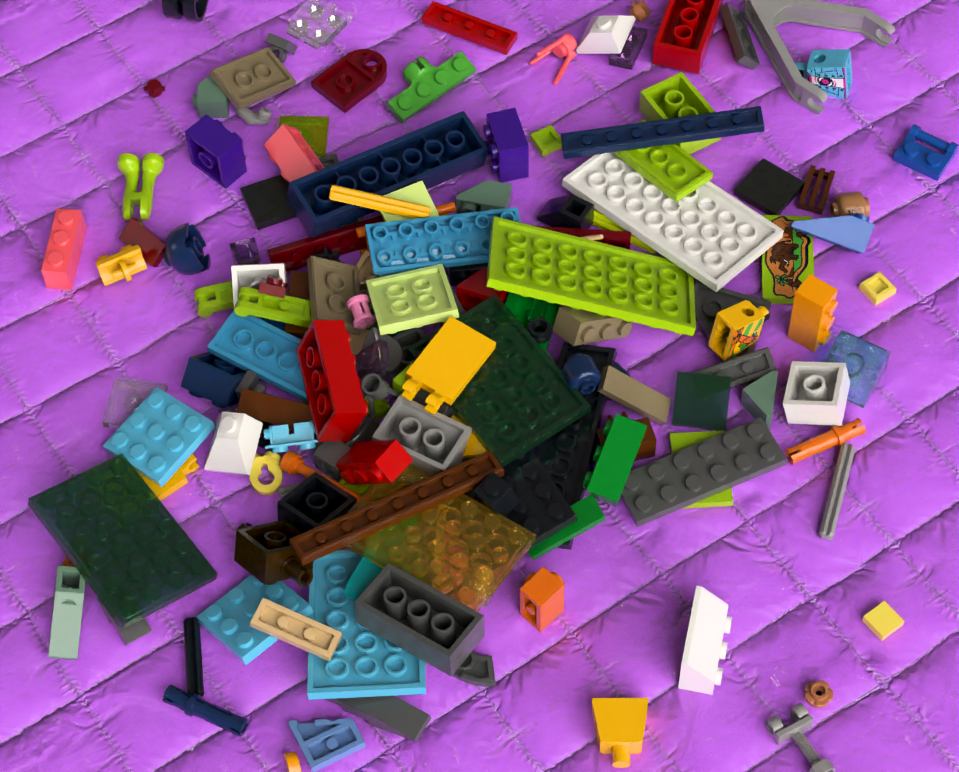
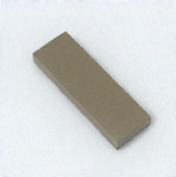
(634, 395)

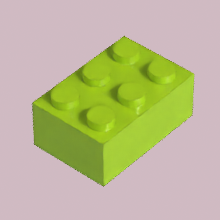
(675, 99)

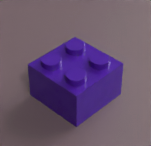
(506, 145)
(216, 151)

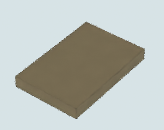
(252, 78)
(330, 289)

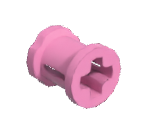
(361, 311)

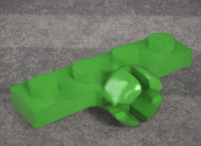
(428, 84)

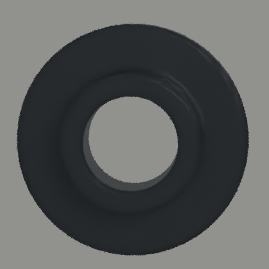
(540, 324)

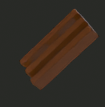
(820, 174)

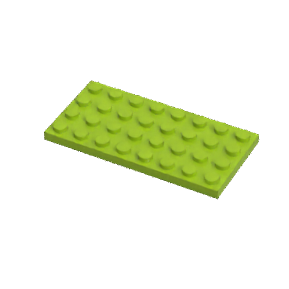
(590, 276)

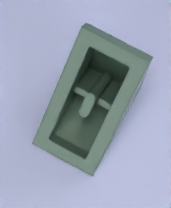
(760, 396)

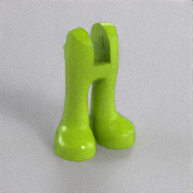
(131, 167)

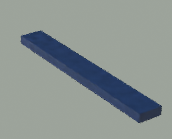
(662, 132)

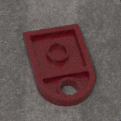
(351, 79)

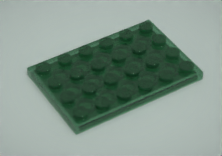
(518, 390)
(122, 540)

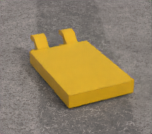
(447, 364)

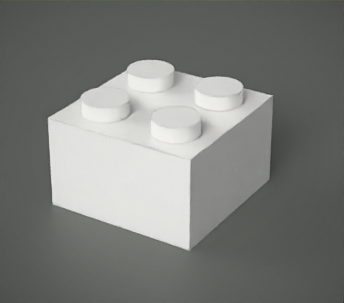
(816, 393)

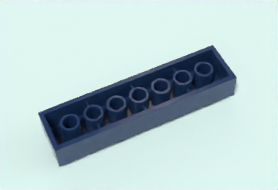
(424, 155)

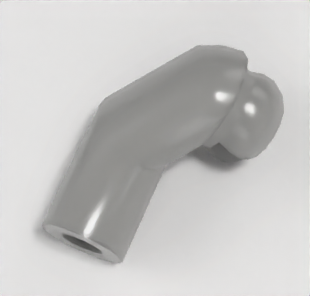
(260, 118)

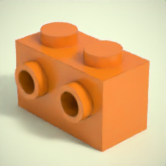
(542, 598)

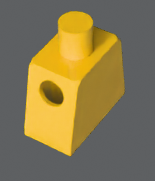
(619, 727)

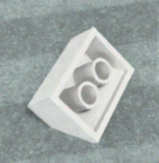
(704, 643)

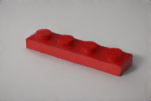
(469, 27)

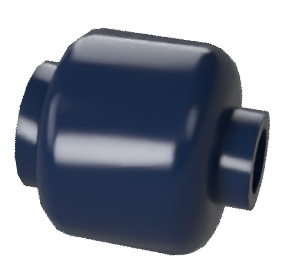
(581, 373)

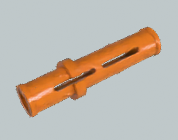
(824, 441)

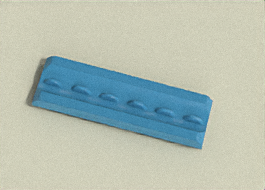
(433, 241)

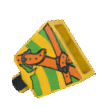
(737, 328)

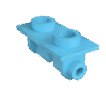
(281, 439)

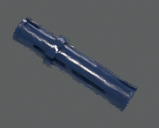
(194, 705)

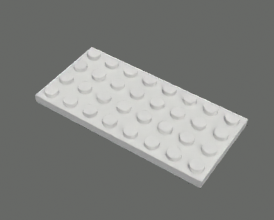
(701, 233)

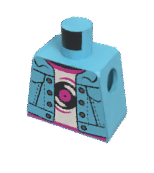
(829, 71)

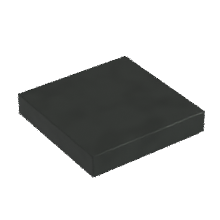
(769, 188)
(268, 201)

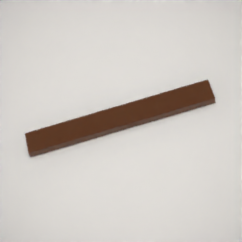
(394, 508)

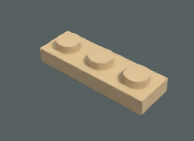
(296, 629)

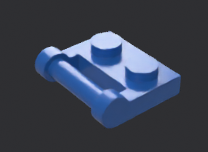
(922, 158)

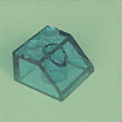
(863, 362)

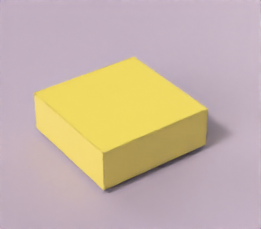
(877, 288)
(883, 620)

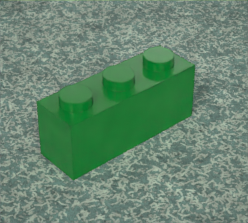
(614, 459)

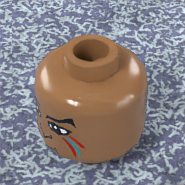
(849, 204)

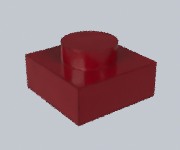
(273, 286)

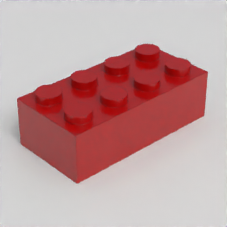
(686, 34)
(331, 381)

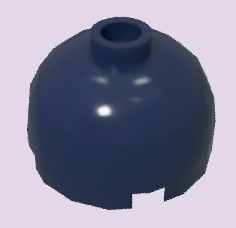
(185, 250)

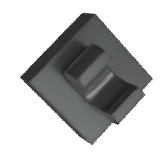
(281, 45)

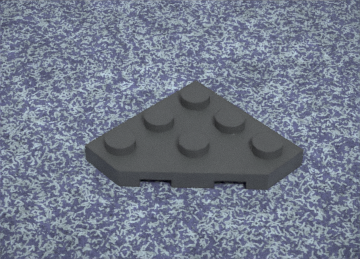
(709, 303)

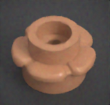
(639, 10)
(815, 700)

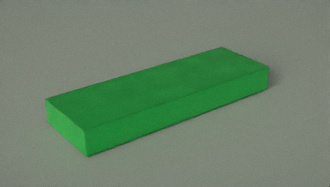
(588, 516)

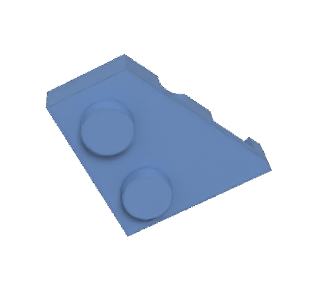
(326, 740)

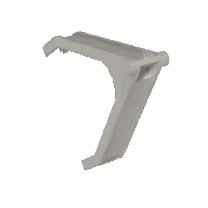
(768, 14)

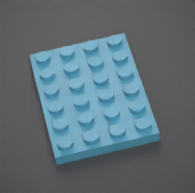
(363, 660)

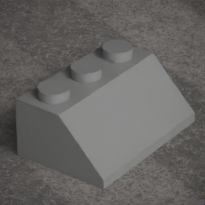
(430, 440)

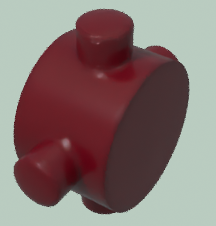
(154, 88)

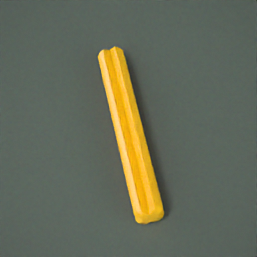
(378, 202)

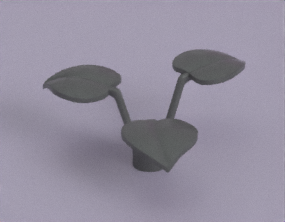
(378, 388)

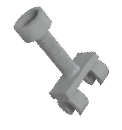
(802, 722)

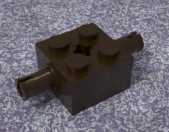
(268, 555)

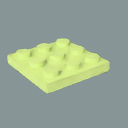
(411, 299)

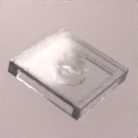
(125, 399)

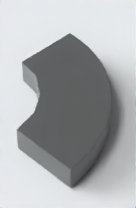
(477, 670)

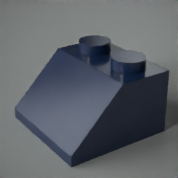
(212, 379)

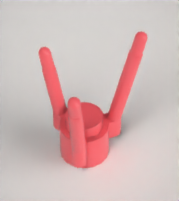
(561, 48)

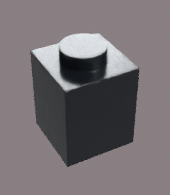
(496, 494)

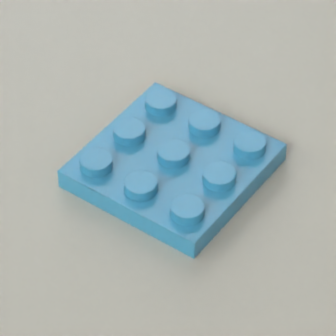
(159, 436)
(231, 616)

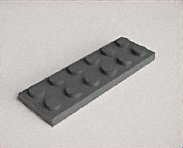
(701, 471)

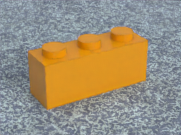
(812, 313)

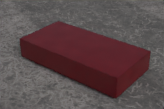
(150, 244)

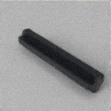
(193, 656)

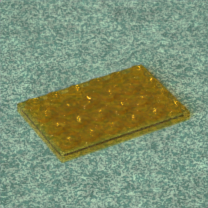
(451, 547)

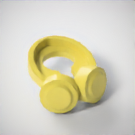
(271, 461)

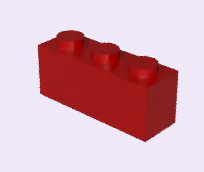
(373, 462)

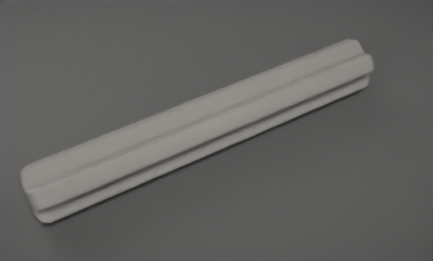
(837, 491)

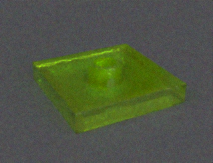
(313, 129)

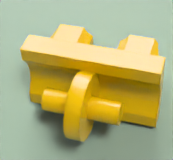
(121, 264)

